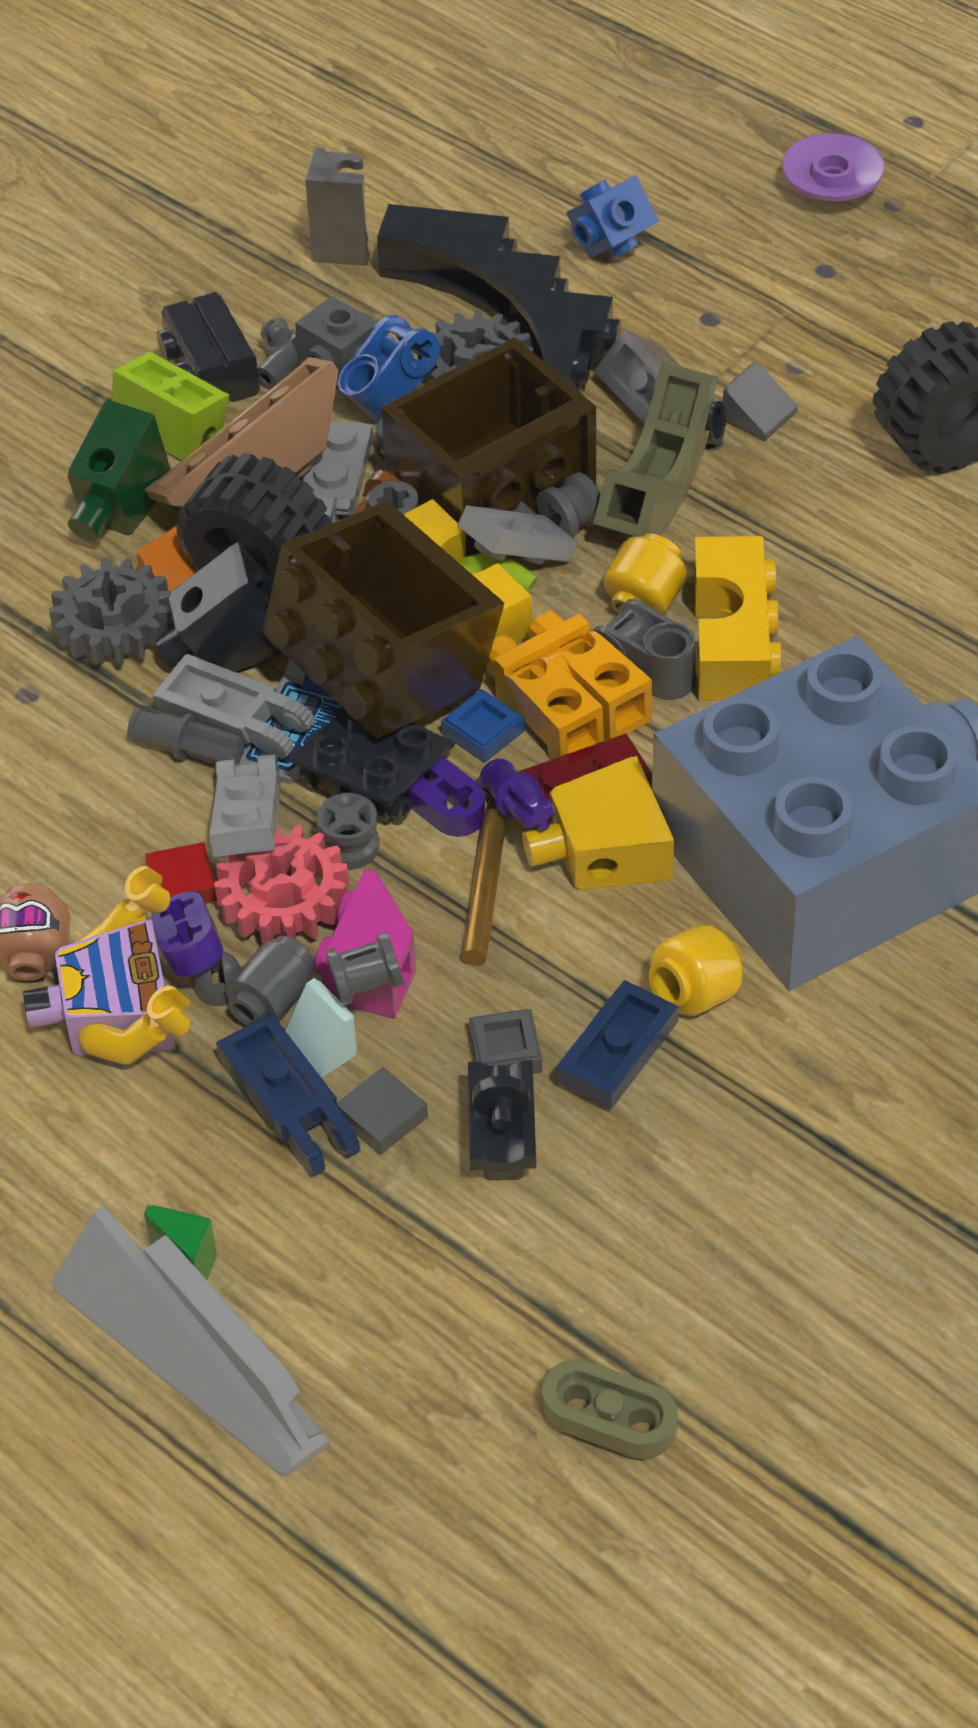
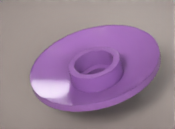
(833, 167)

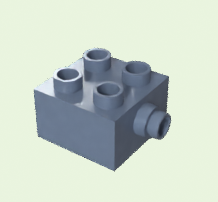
(824, 808)

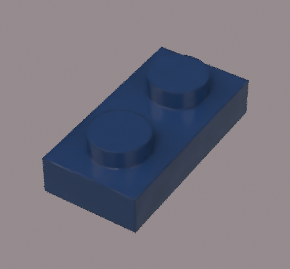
(617, 1044)

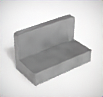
(632, 370)

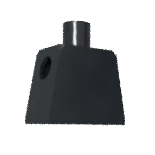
(221, 614)

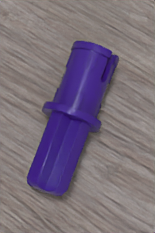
(516, 794)

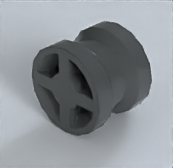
(571, 504)
(350, 824)

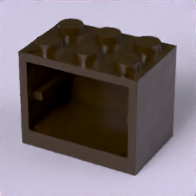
(490, 433)
(381, 618)

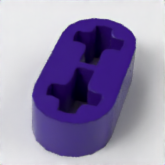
(448, 784)
(187, 935)

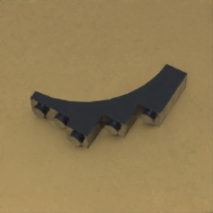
(481, 265)

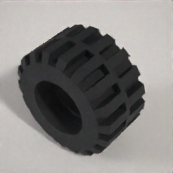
(932, 398)
(250, 505)

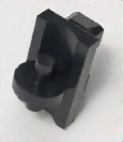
(501, 1119)

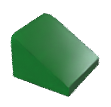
(187, 1231)

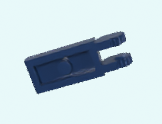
(286, 1090)

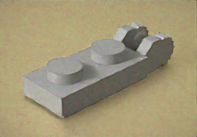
(232, 704)

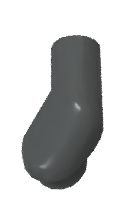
(281, 350)

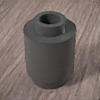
(270, 980)

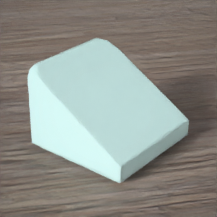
(322, 1028)

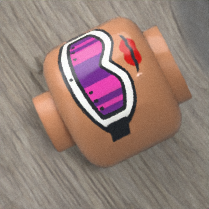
(31, 930)

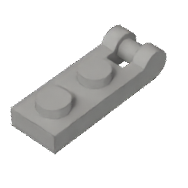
(245, 806)

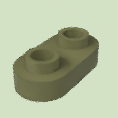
(613, 1408)

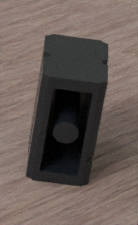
(209, 345)

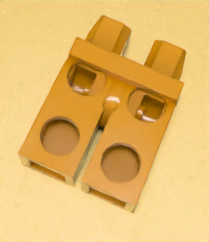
(570, 684)

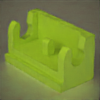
(178, 399)

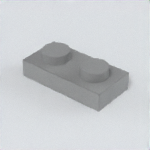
(516, 534)

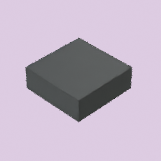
(505, 1039)
(382, 1110)

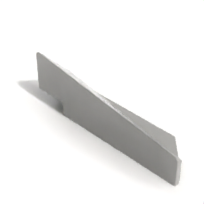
(189, 1338)

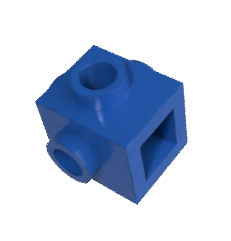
(611, 217)

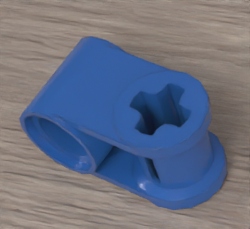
(386, 366)

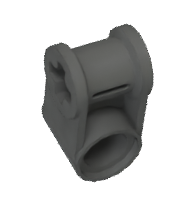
(655, 646)

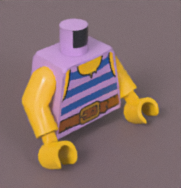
(115, 983)

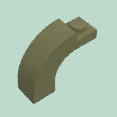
(660, 471)

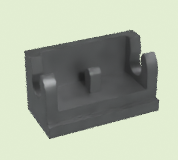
(337, 209)

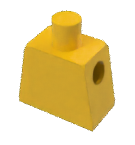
(605, 830)

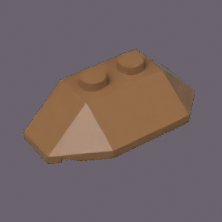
(283, 425)

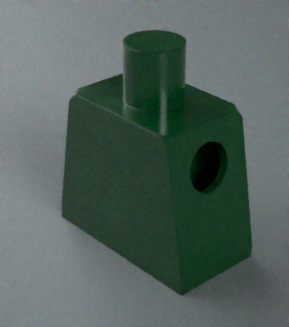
(113, 470)

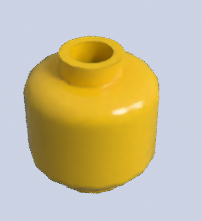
(646, 570)
(696, 969)

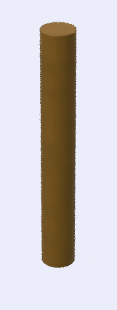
(484, 888)

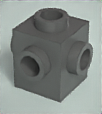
(332, 333)

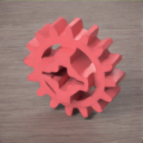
(283, 887)

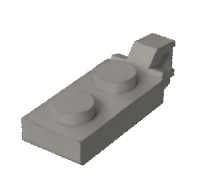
(341, 467)

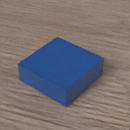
(482, 725)

